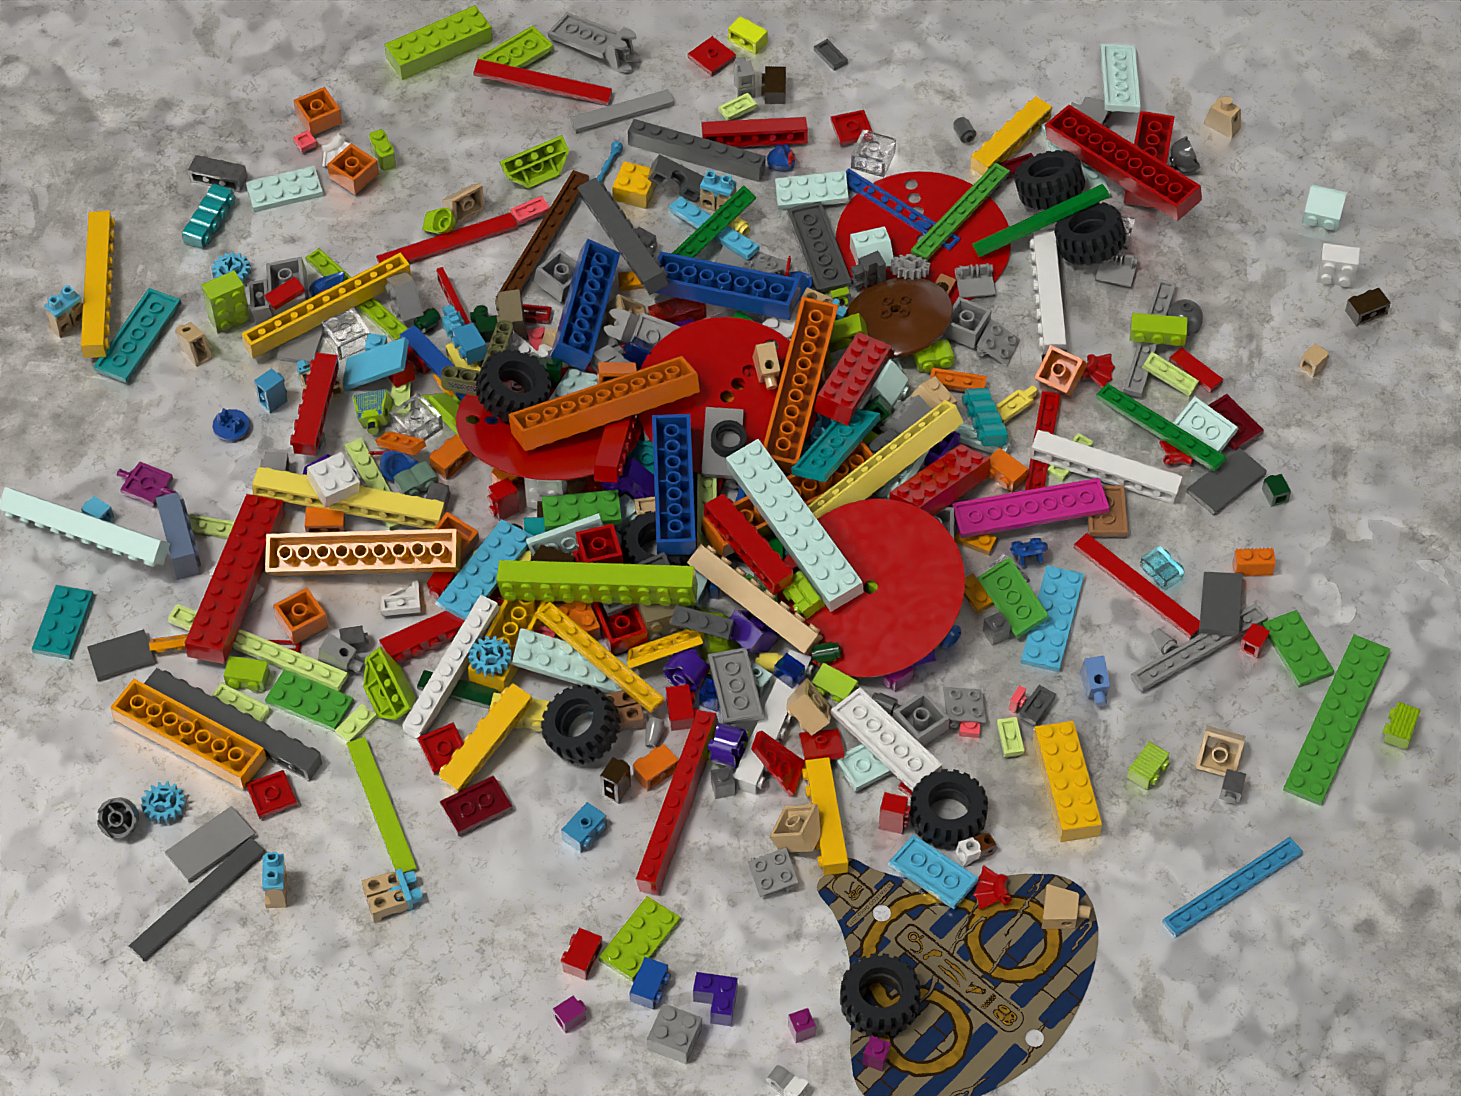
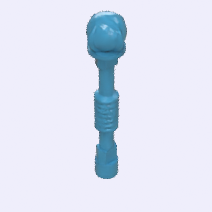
(616, 148)

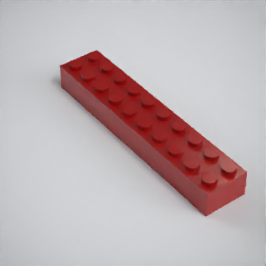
(1123, 162)
(234, 580)

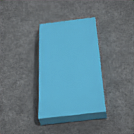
(375, 363)
(933, 871)

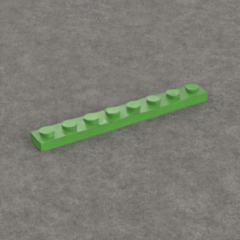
(960, 211)

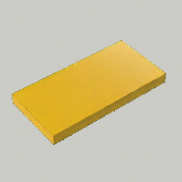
(663, 647)

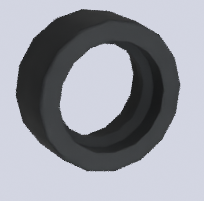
(728, 425)

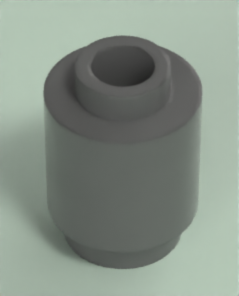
(964, 130)
(888, 703)

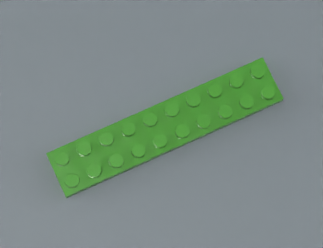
(1336, 720)

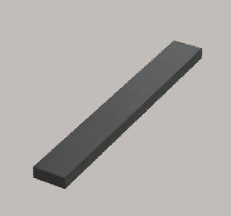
(196, 899)

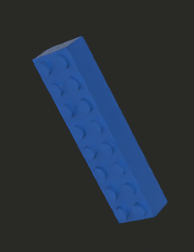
(729, 286)
(585, 304)
(673, 484)

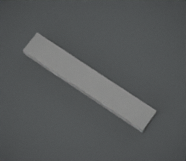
(622, 111)

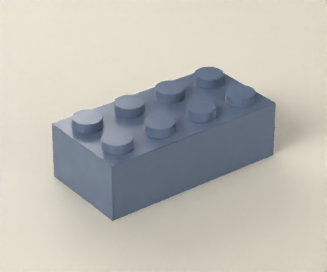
(179, 535)

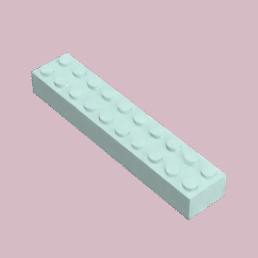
(794, 525)

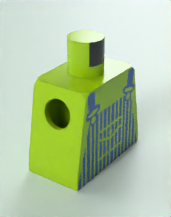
(373, 409)

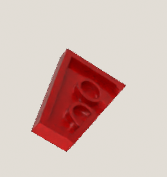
(779, 761)

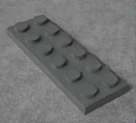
(819, 247)

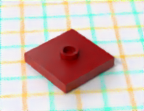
(711, 55)
(849, 126)
(440, 745)
(821, 745)
(271, 794)

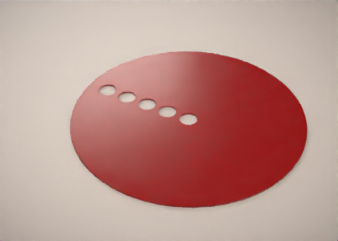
(937, 196)
(718, 353)
(498, 447)
(916, 594)

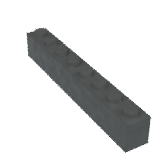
(696, 150)

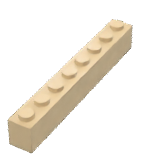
(754, 599)

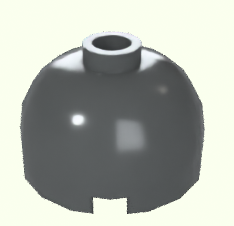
(1184, 156)
(1188, 309)
(117, 817)

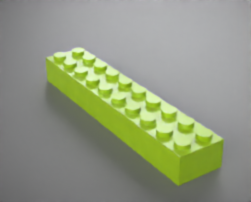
(597, 582)

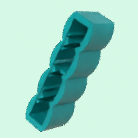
(208, 216)
(984, 417)

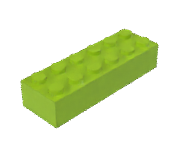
(438, 42)

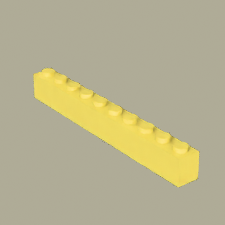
(890, 459)
(367, 503)

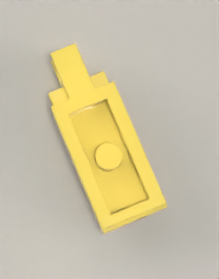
(1016, 403)

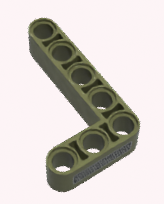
(463, 379)

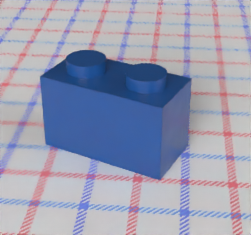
(649, 983)

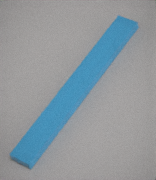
(1232, 887)

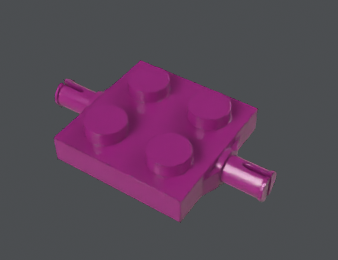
(145, 483)

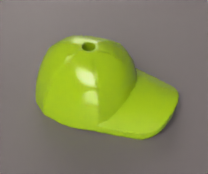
(439, 221)

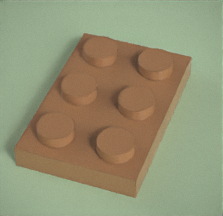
(1112, 523)

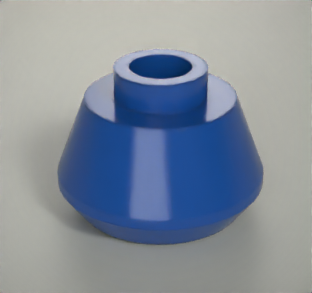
(952, 637)

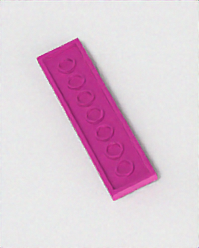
(1030, 507)

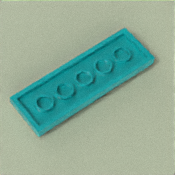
(137, 335)
(834, 446)

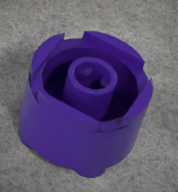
(686, 668)
(728, 745)

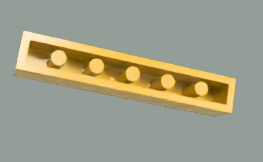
(1011, 135)
(486, 738)
(822, 792)

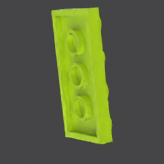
(520, 49)
(639, 938)

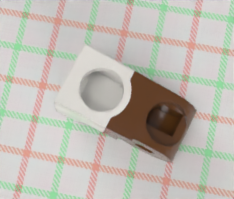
(975, 848)

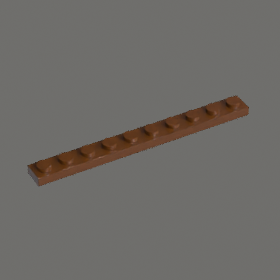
(545, 233)

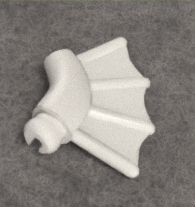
(333, 148)

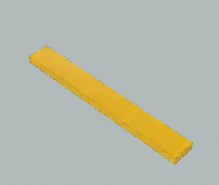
(600, 657)

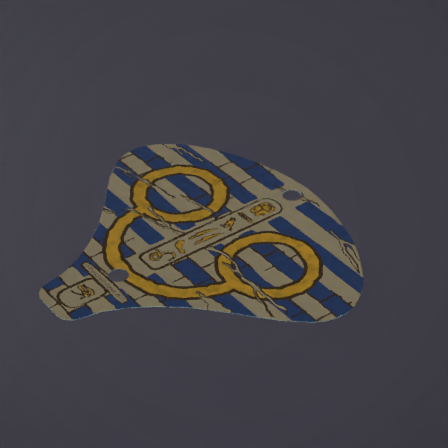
(980, 978)

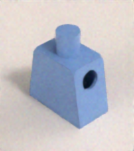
(1095, 679)

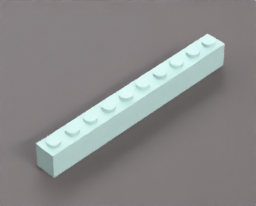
(81, 525)

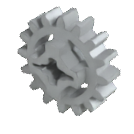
(910, 266)

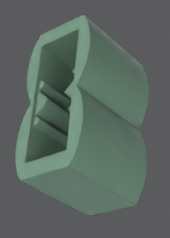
(416, 479)

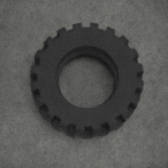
(1049, 179)
(1091, 235)
(514, 367)
(638, 534)
(566, 709)
(948, 786)
(886, 971)

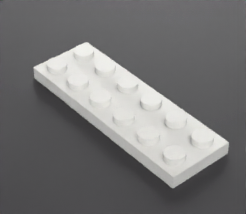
(885, 738)

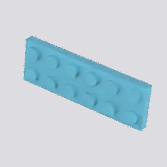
(480, 572)
(1059, 598)

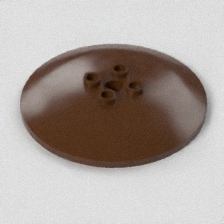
(921, 318)

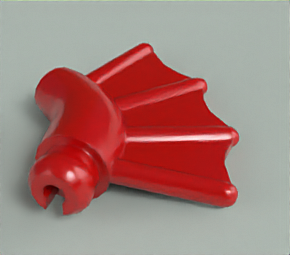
(1099, 369)
(1174, 455)
(991, 889)

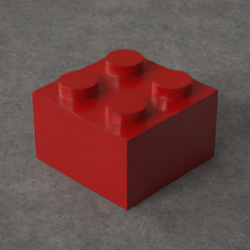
(599, 545)

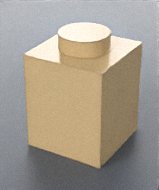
(1314, 360)

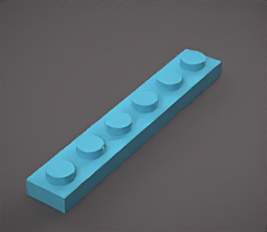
(728, 237)

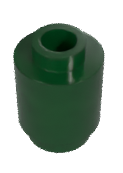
(428, 320)
(826, 652)

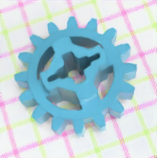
(230, 263)
(451, 320)
(490, 656)
(162, 805)

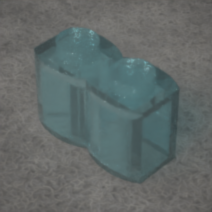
(1162, 568)

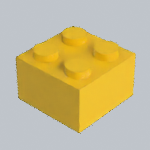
(633, 185)

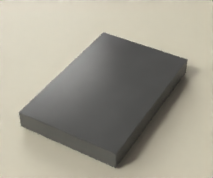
(120, 655)

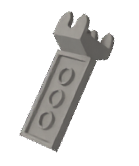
(597, 40)
(643, 326)

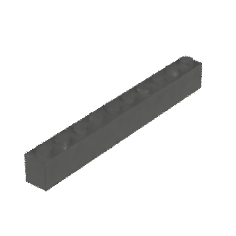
(623, 235)
(278, 747)

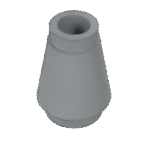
(1164, 641)
(653, 732)

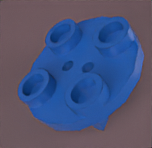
(232, 418)
(1033, 547)

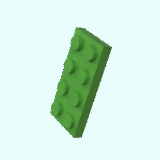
(568, 508)
(1013, 597)
(1298, 649)
(309, 700)

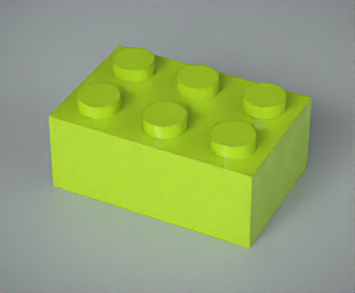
(225, 301)

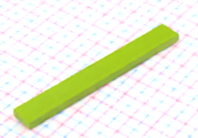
(371, 308)
(381, 805)

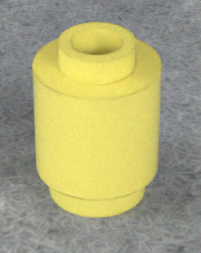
(740, 226)
(768, 660)

